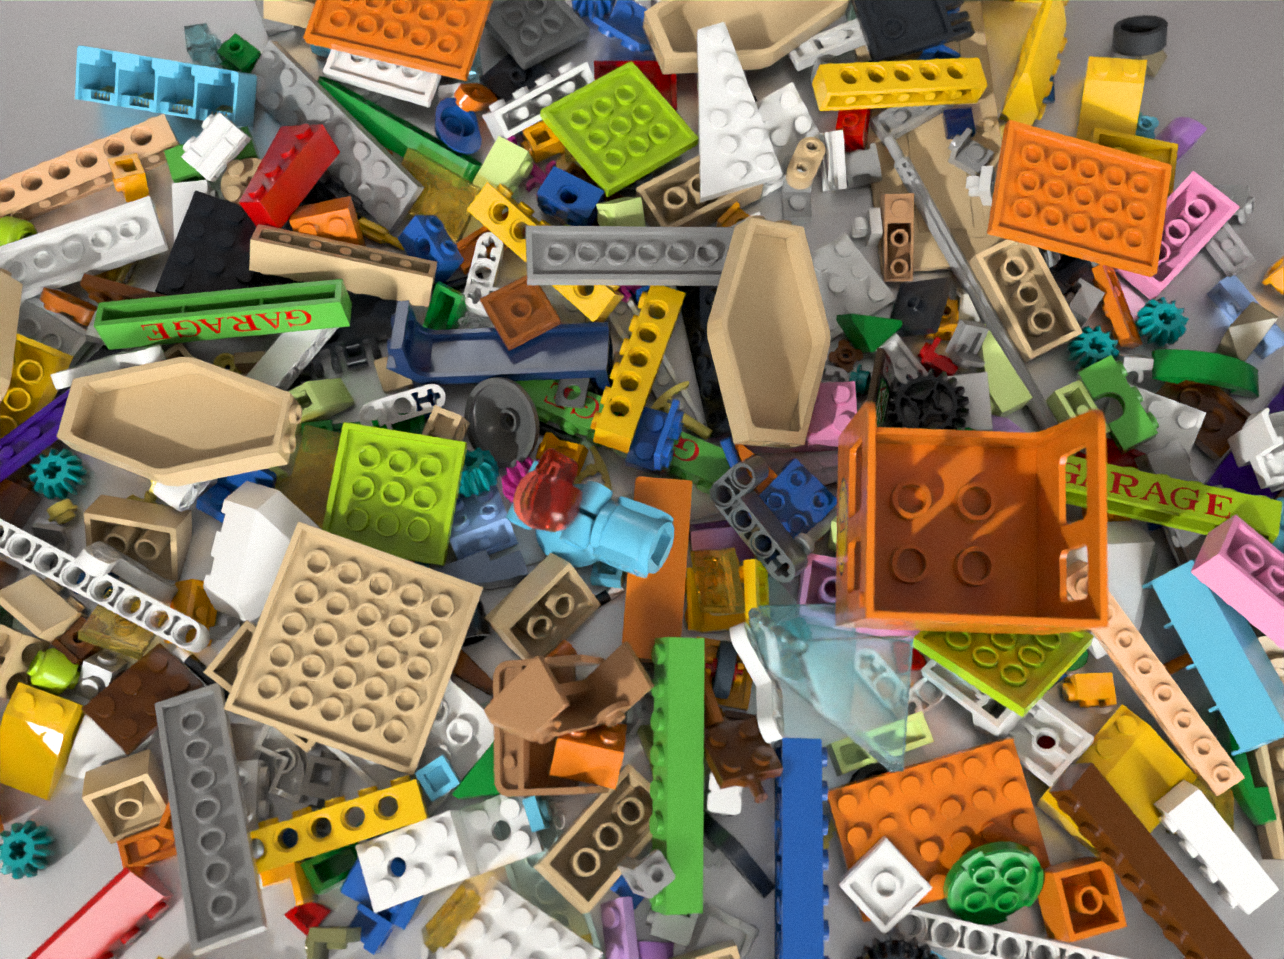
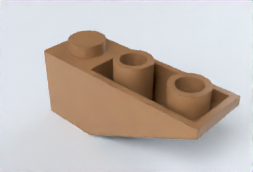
(897, 236)

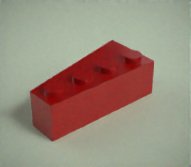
(288, 173)

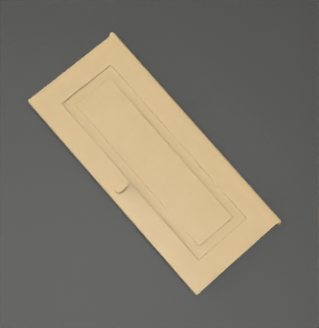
(930, 156)

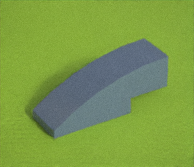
(486, 573)

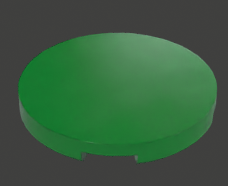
(993, 882)

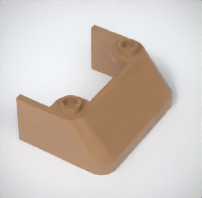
(541, 708)
(525, 765)

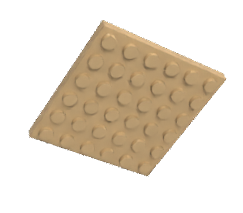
(354, 648)

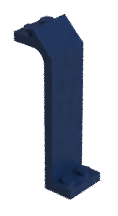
(480, 353)

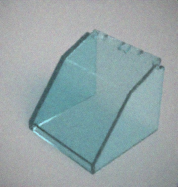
(846, 678)

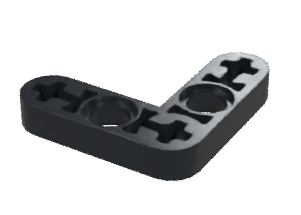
(737, 856)

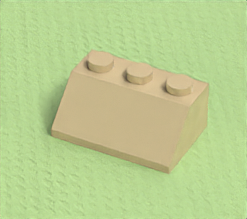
(143, 531)
(543, 609)

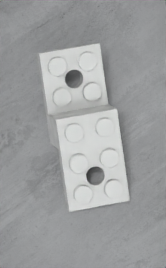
(999, 722)
(446, 850)

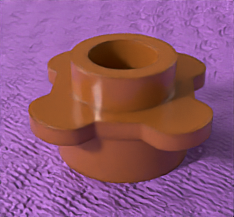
(836, 357)

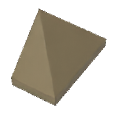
(1246, 332)

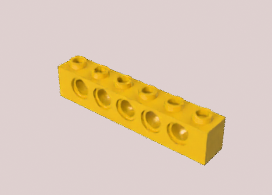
(898, 83)
(488, 209)
(619, 431)
(410, 810)

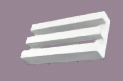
(833, 164)

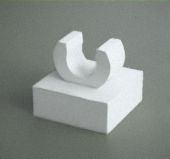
(983, 185)
(869, 227)
(1136, 363)

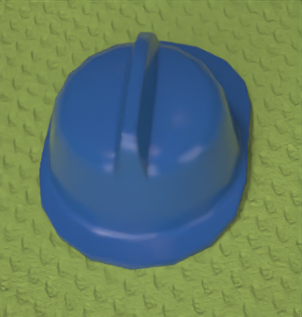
(457, 127)

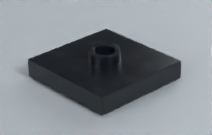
(509, 77)
(921, 306)

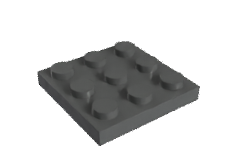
(535, 28)

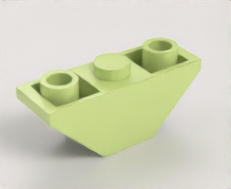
(321, 400)

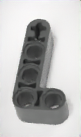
(792, 558)

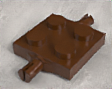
(740, 755)

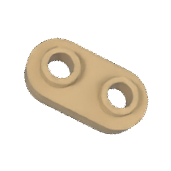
(807, 161)

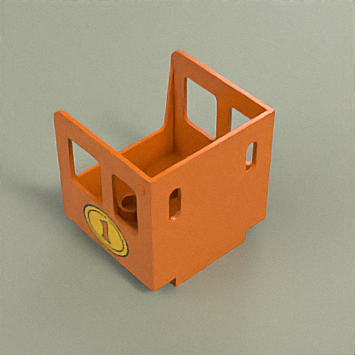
(967, 528)

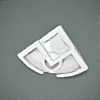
(95, 749)
(284, 763)

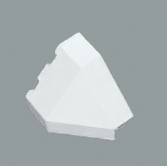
(250, 549)
(1130, 565)

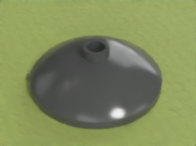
(502, 420)

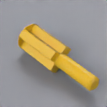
(378, 233)

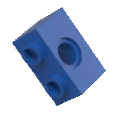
(563, 186)
(428, 240)

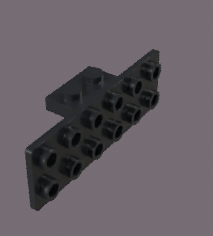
(696, 313)

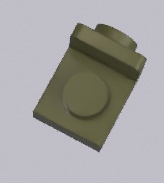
(329, 937)

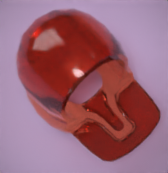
(547, 495)

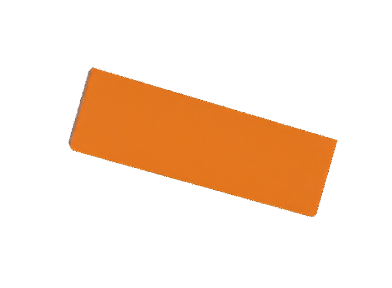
(657, 602)

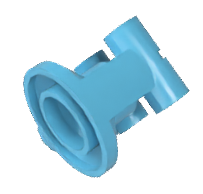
(616, 533)

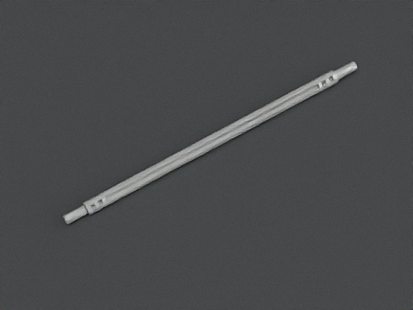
(967, 279)

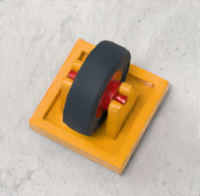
(727, 674)

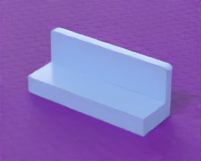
(1232, 300)

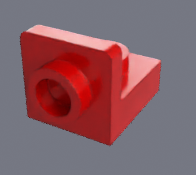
(932, 360)

